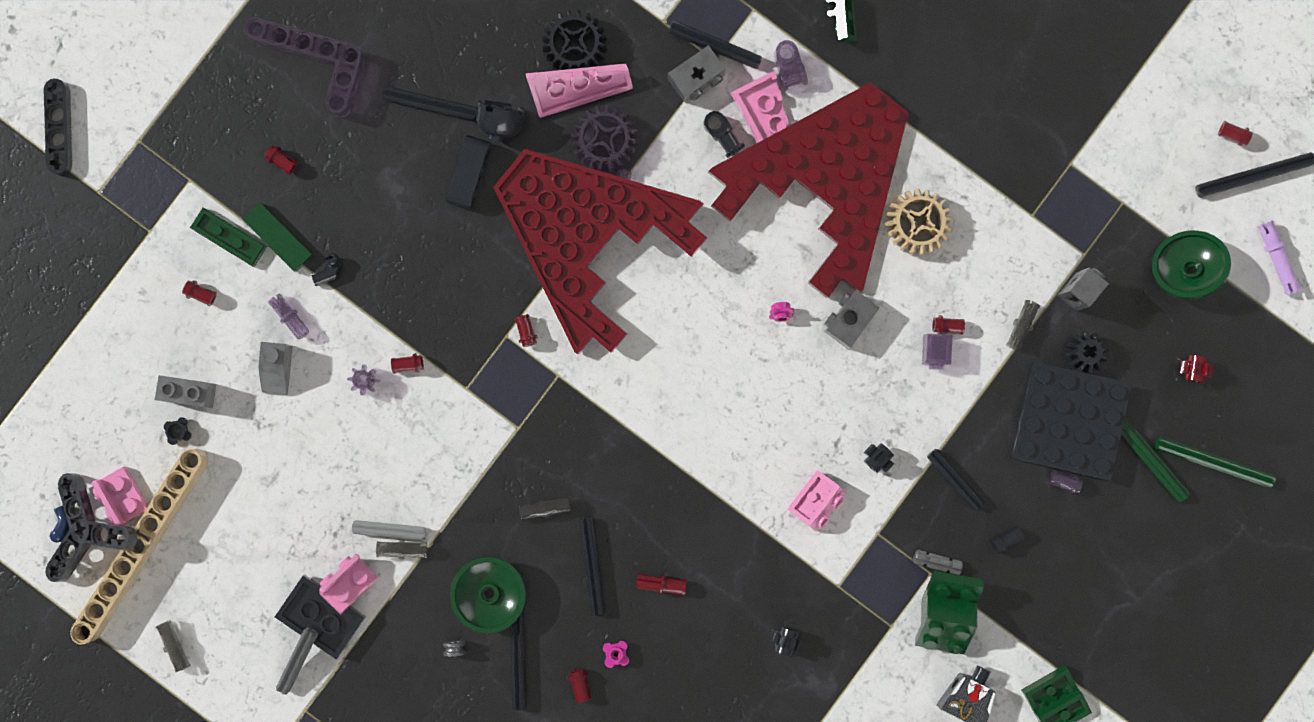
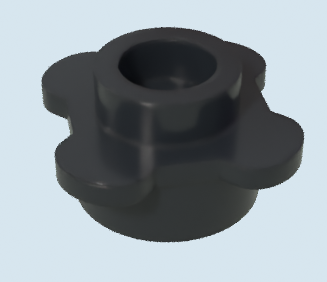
(170, 431)

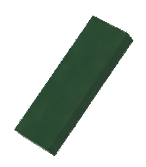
(228, 237)
(277, 237)

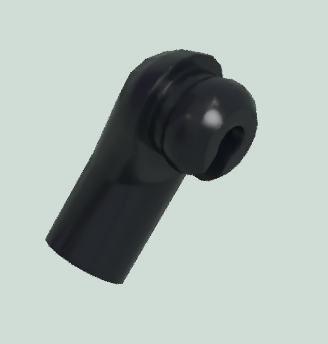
(330, 272)

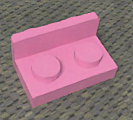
(120, 496)
(817, 501)
(347, 584)

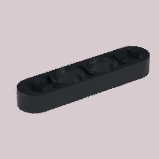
(53, 127)

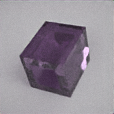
(937, 351)

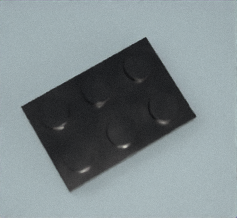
(309, 609)

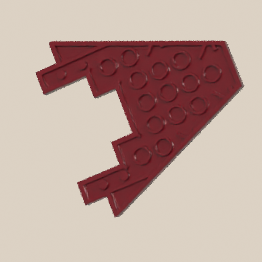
(843, 159)
(566, 220)

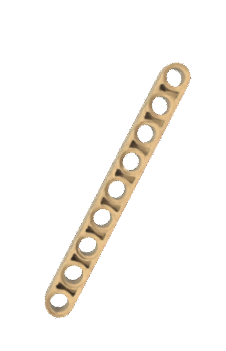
(133, 556)

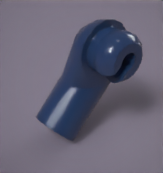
(61, 527)

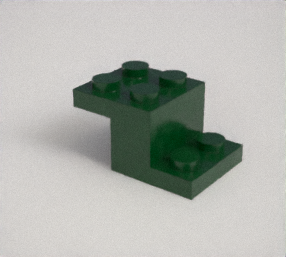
(949, 612)

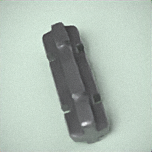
(937, 562)

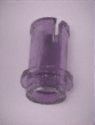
(1066, 482)

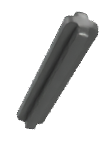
(296, 660)

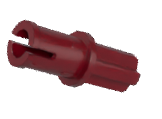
(661, 584)

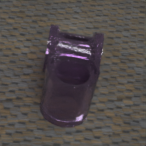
(791, 70)

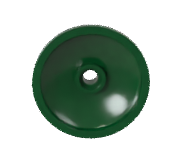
(1190, 252)
(472, 604)

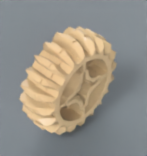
(927, 228)

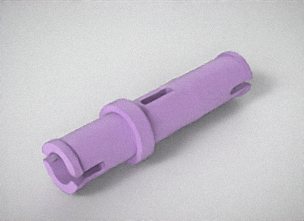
(1279, 257)

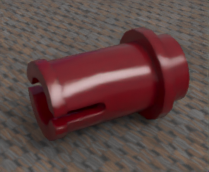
(1235, 133)
(281, 159)
(198, 292)
(948, 325)
(526, 330)
(406, 364)
(580, 685)

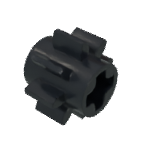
(879, 458)
(787, 641)

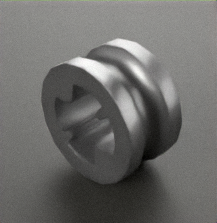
(454, 648)

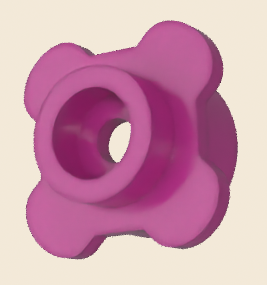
(781, 311)
(619, 647)

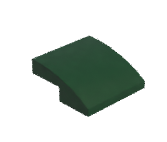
(1056, 698)

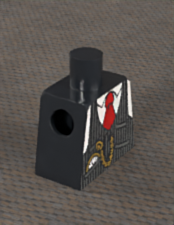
(969, 697)

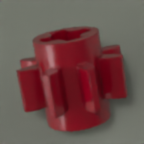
(1196, 369)

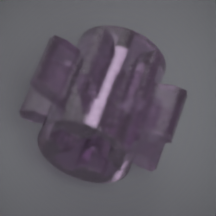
(370, 380)

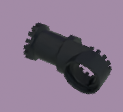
(724, 134)

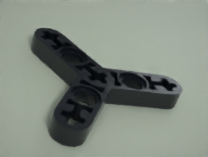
(76, 536)

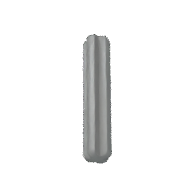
(388, 530)

